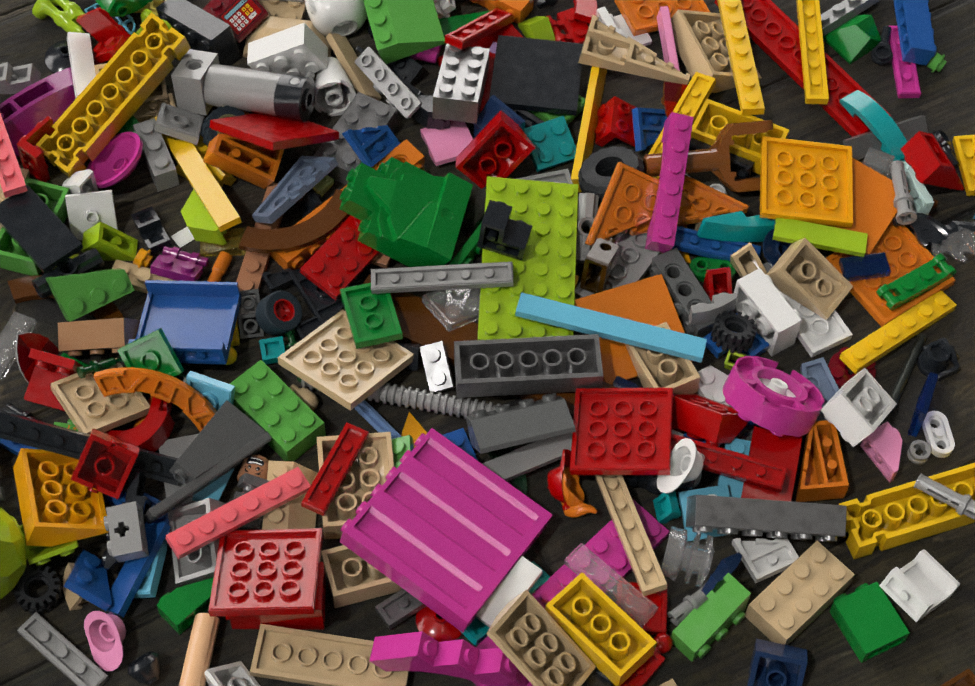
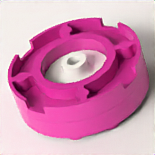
(772, 397)

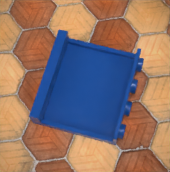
(193, 316)

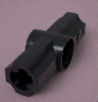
(84, 263)

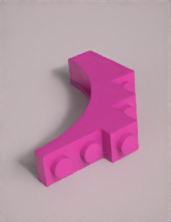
(454, 658)

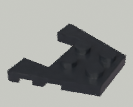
(319, 303)

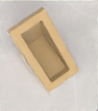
(746, 261)

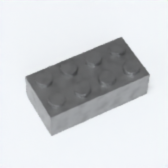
(461, 84)
(360, 113)

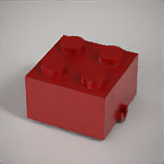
(105, 464)

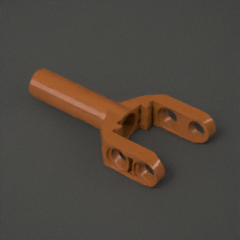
(717, 157)

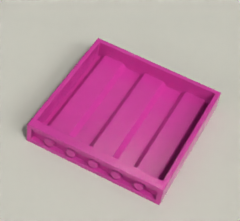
(445, 528)

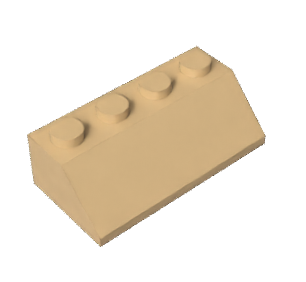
(291, 514)

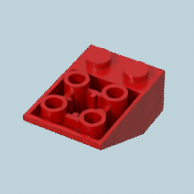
(930, 162)

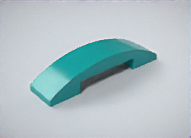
(877, 121)

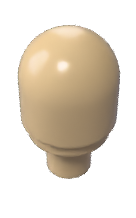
(306, 396)

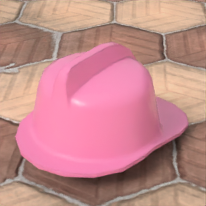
(105, 639)

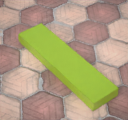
(821, 236)

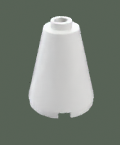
(333, 89)

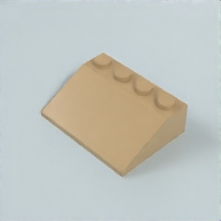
(703, 46)
(365, 474)
(538, 644)

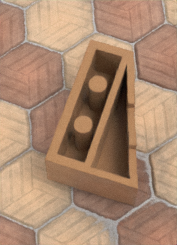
(96, 335)

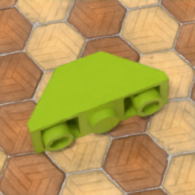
(200, 222)

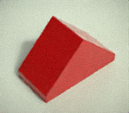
(717, 282)

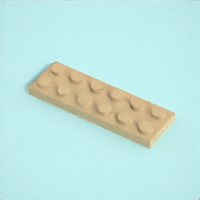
(318, 659)

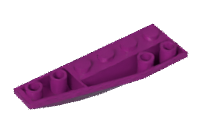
(36, 102)

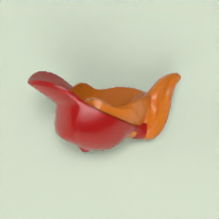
(567, 490)

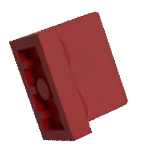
(106, 31)
(31, 154)
(48, 370)

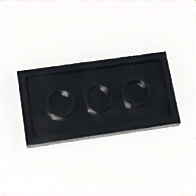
(37, 230)

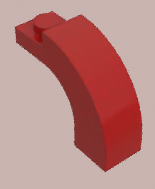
(152, 430)

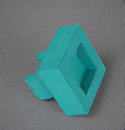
(667, 507)

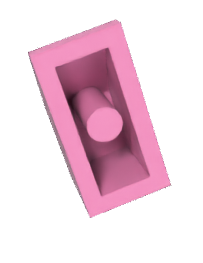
(884, 449)

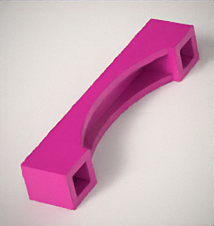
(667, 204)

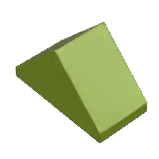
(537, 28)

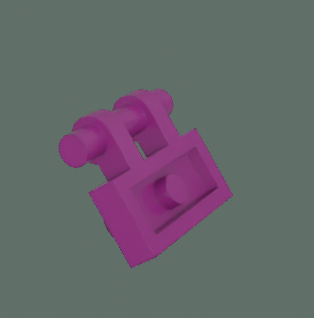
(179, 264)

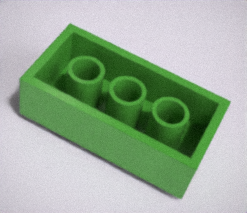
(11, 254)
(278, 411)

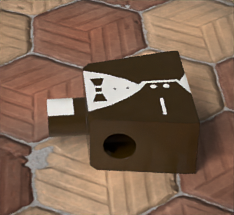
(602, 254)

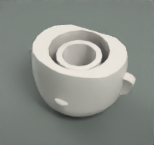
(336, 16)

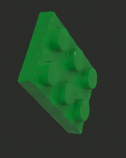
(370, 316)

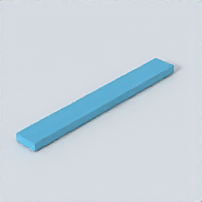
(611, 327)

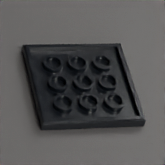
(537, 74)

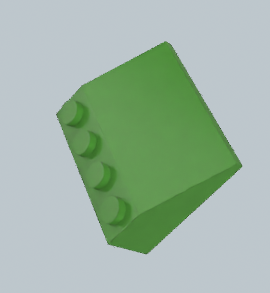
(403, 27)

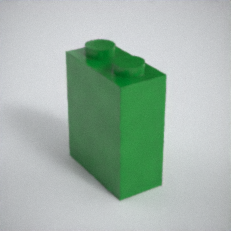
(868, 621)

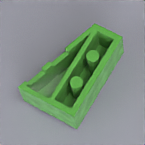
(711, 619)

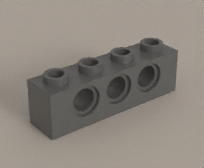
(673, 264)

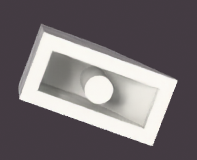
(81, 182)

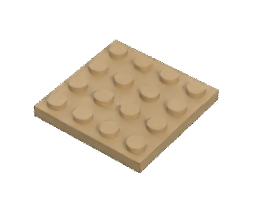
(338, 369)

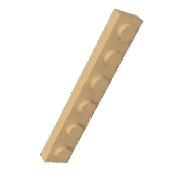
(632, 534)

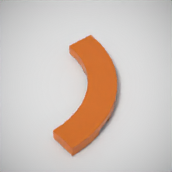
(159, 385)

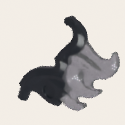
(951, 239)

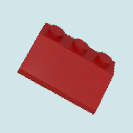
(494, 150)
(705, 419)

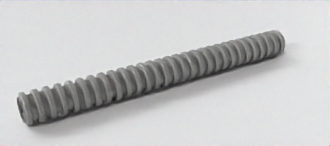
(425, 400)

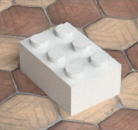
(289, 52)
(769, 309)
(858, 407)

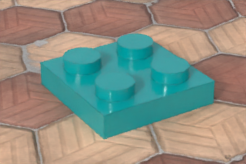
(552, 143)

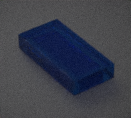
(864, 267)

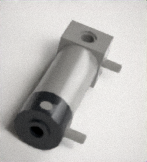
(205, 83)

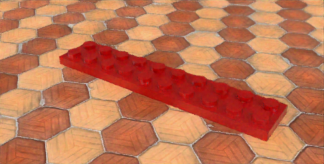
(780, 40)

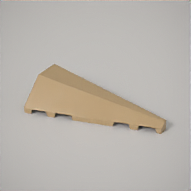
(612, 51)

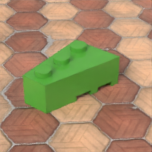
(88, 291)

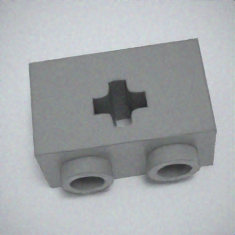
(134, 542)

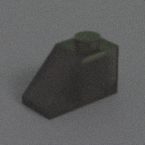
(474, 213)

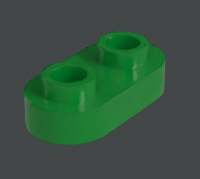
(708, 263)

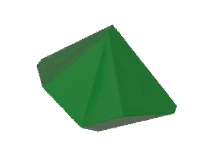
(854, 38)

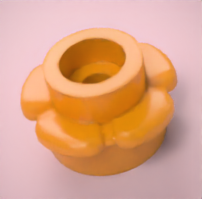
(143, 258)

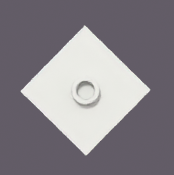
(89, 209)

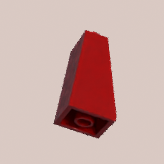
(300, 622)

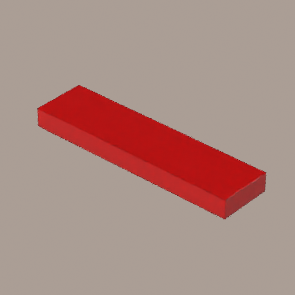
(479, 28)
(335, 469)

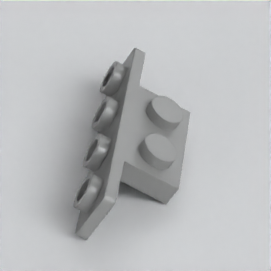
(388, 83)

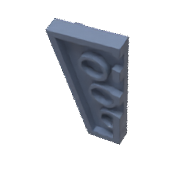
(293, 186)

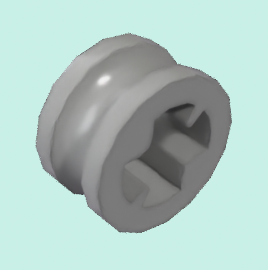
(915, 445)

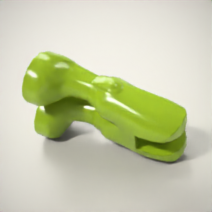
(64, 19)

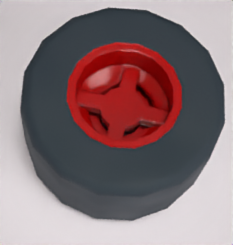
(278, 313)

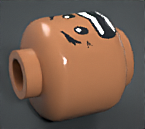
(254, 465)

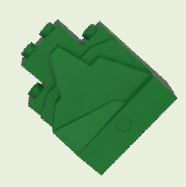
(406, 211)

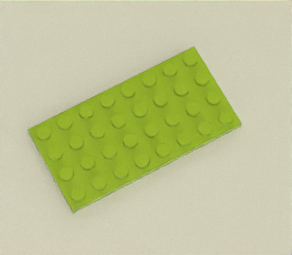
(547, 262)

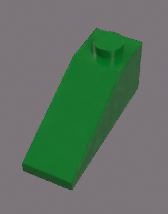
(184, 603)

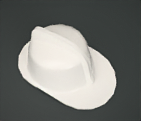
(685, 466)

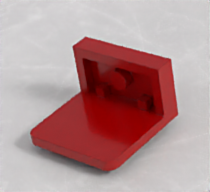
(615, 121)

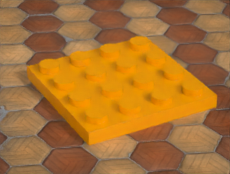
(806, 181)

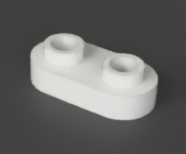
(938, 436)

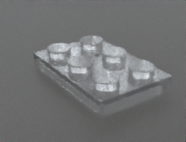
(453, 307)

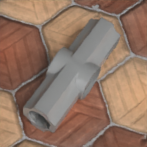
(586, 214)

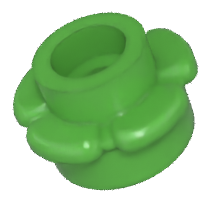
(937, 62)

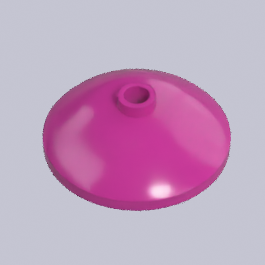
(117, 159)

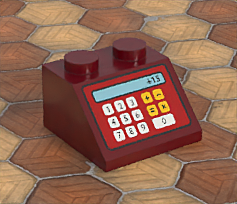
(240, 14)

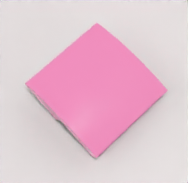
(446, 143)

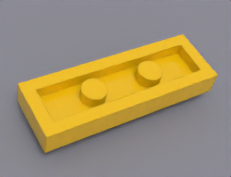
(965, 153)

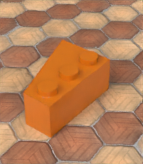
(822, 465)

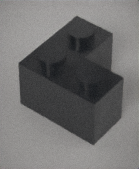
(503, 234)

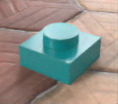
(271, 349)

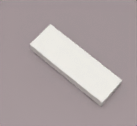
(520, 578)

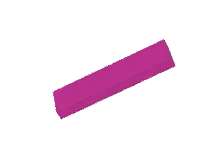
(904, 72)

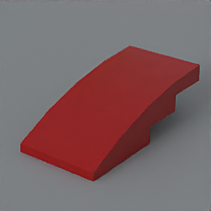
(778, 450)

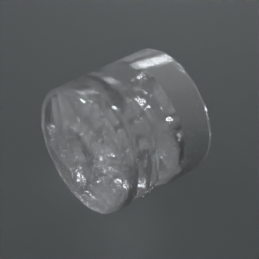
(687, 556)

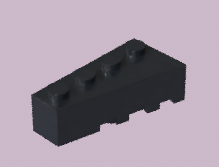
(201, 29)

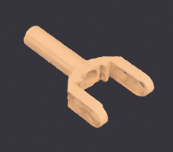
(199, 650)

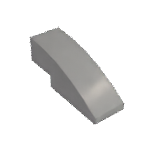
(17, 78)

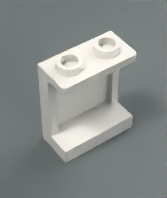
(920, 585)

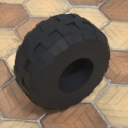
(599, 168)

